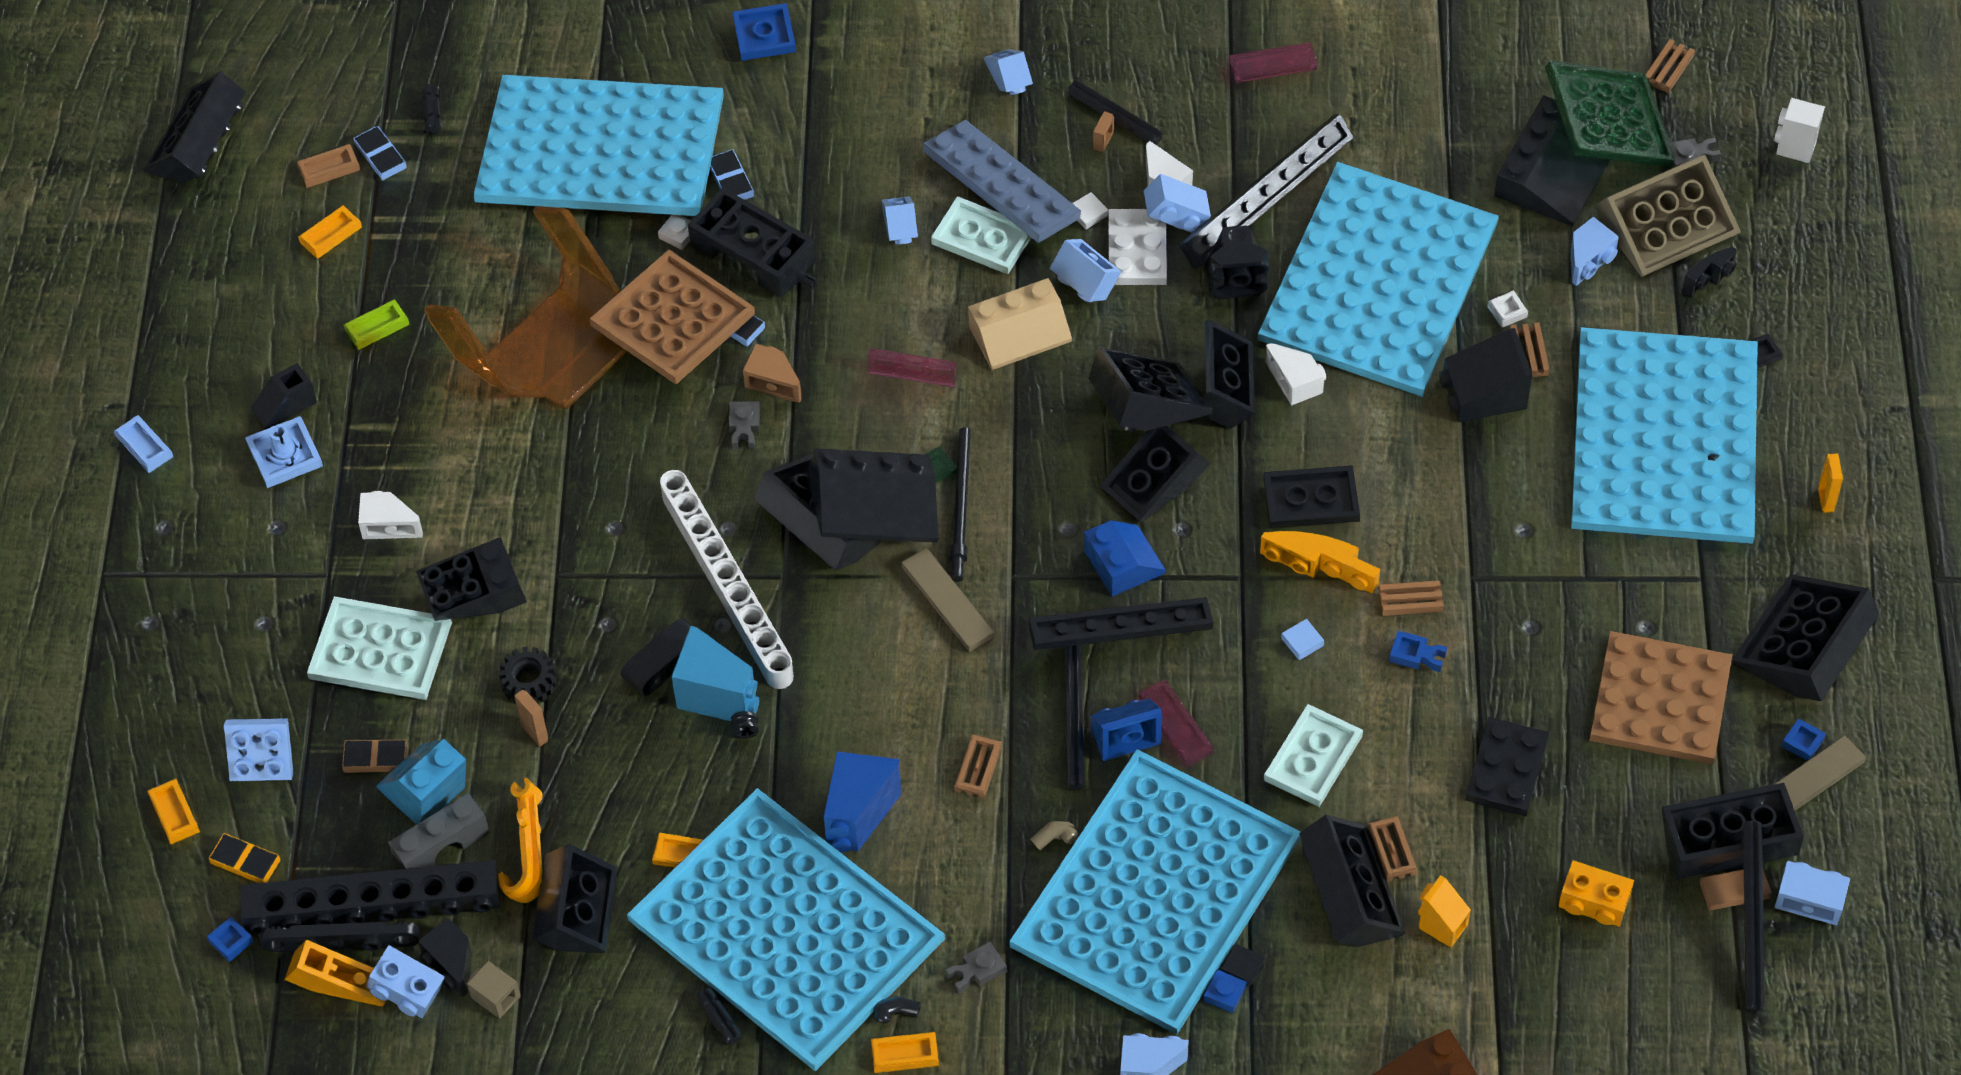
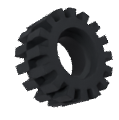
(527, 661)

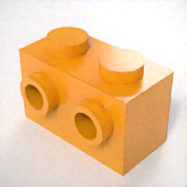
(1596, 894)

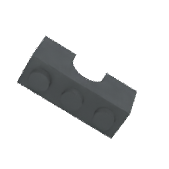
(457, 822)

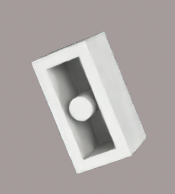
(1799, 130)

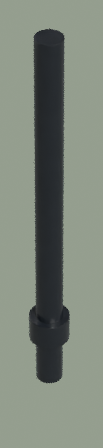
(959, 550)

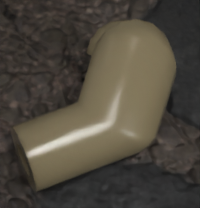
(1055, 830)

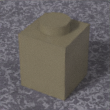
(493, 989)

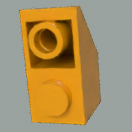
(1443, 912)

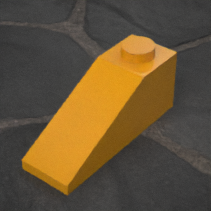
(330, 974)

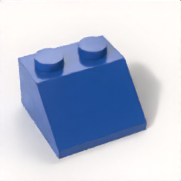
(1121, 556)
(1127, 728)

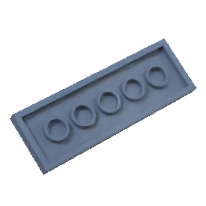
(1002, 181)

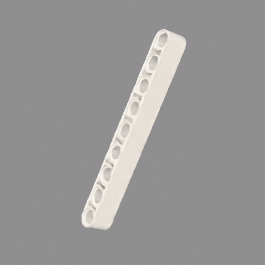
(729, 589)

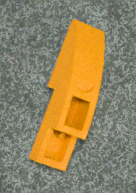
(1311, 552)

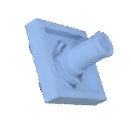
(282, 447)
(257, 749)

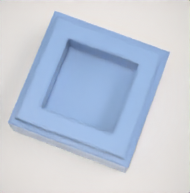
(1302, 639)

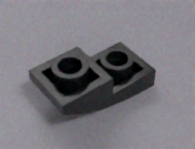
(1710, 269)

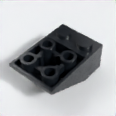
(472, 583)

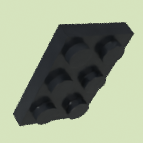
(1311, 496)
(1507, 766)

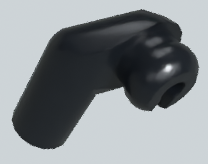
(895, 1005)

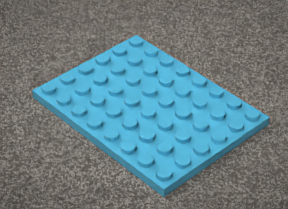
(600, 145)
(1379, 278)
(1646, 429)
(1156, 891)
(786, 928)

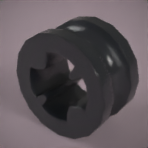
(744, 724)

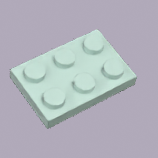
(980, 235)
(1313, 755)

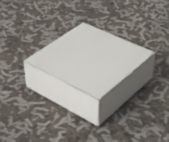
(1091, 210)
(1507, 309)

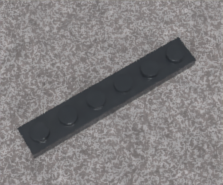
(1120, 623)

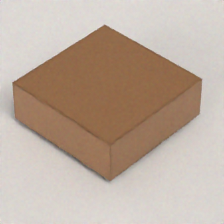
(1103, 132)

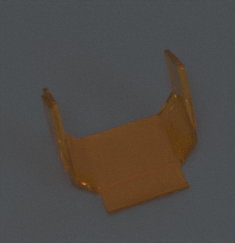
(555, 346)

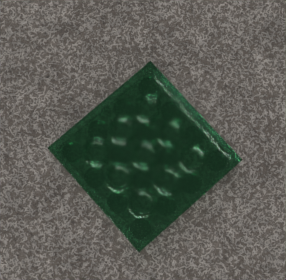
(1609, 114)

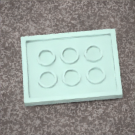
(379, 648)

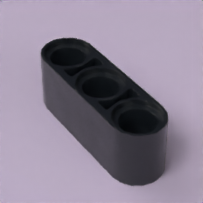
(657, 659)

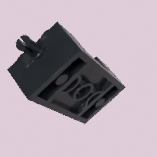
(777, 253)

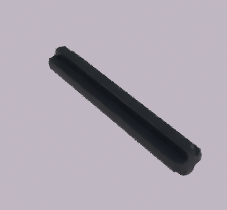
(1121, 115)

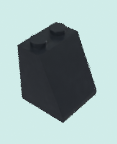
(1487, 378)

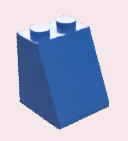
(859, 798)

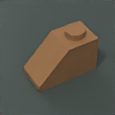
(771, 374)

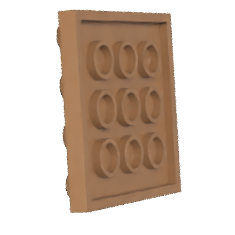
(672, 316)
(1661, 697)

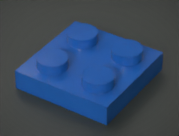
(764, 31)

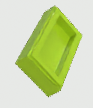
(376, 324)

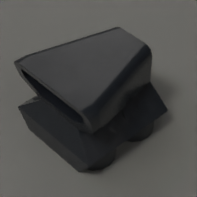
(1237, 265)

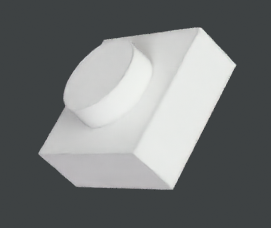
(675, 231)

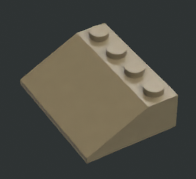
(1669, 216)

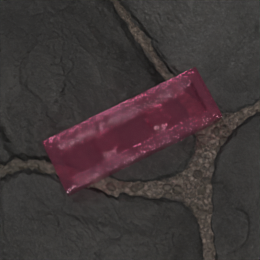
(1273, 62)
(912, 367)
(1178, 724)

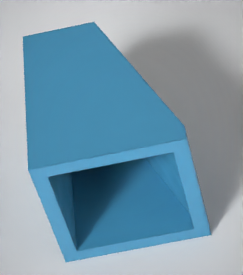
(712, 679)
(426, 780)

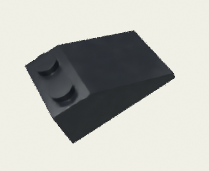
(1154, 472)

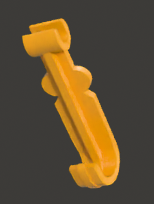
(529, 831)

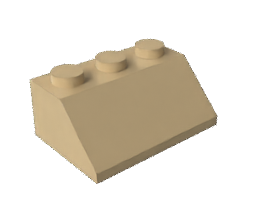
(1019, 324)

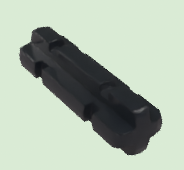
(431, 109)
(719, 1016)

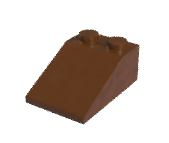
(1432, 1056)

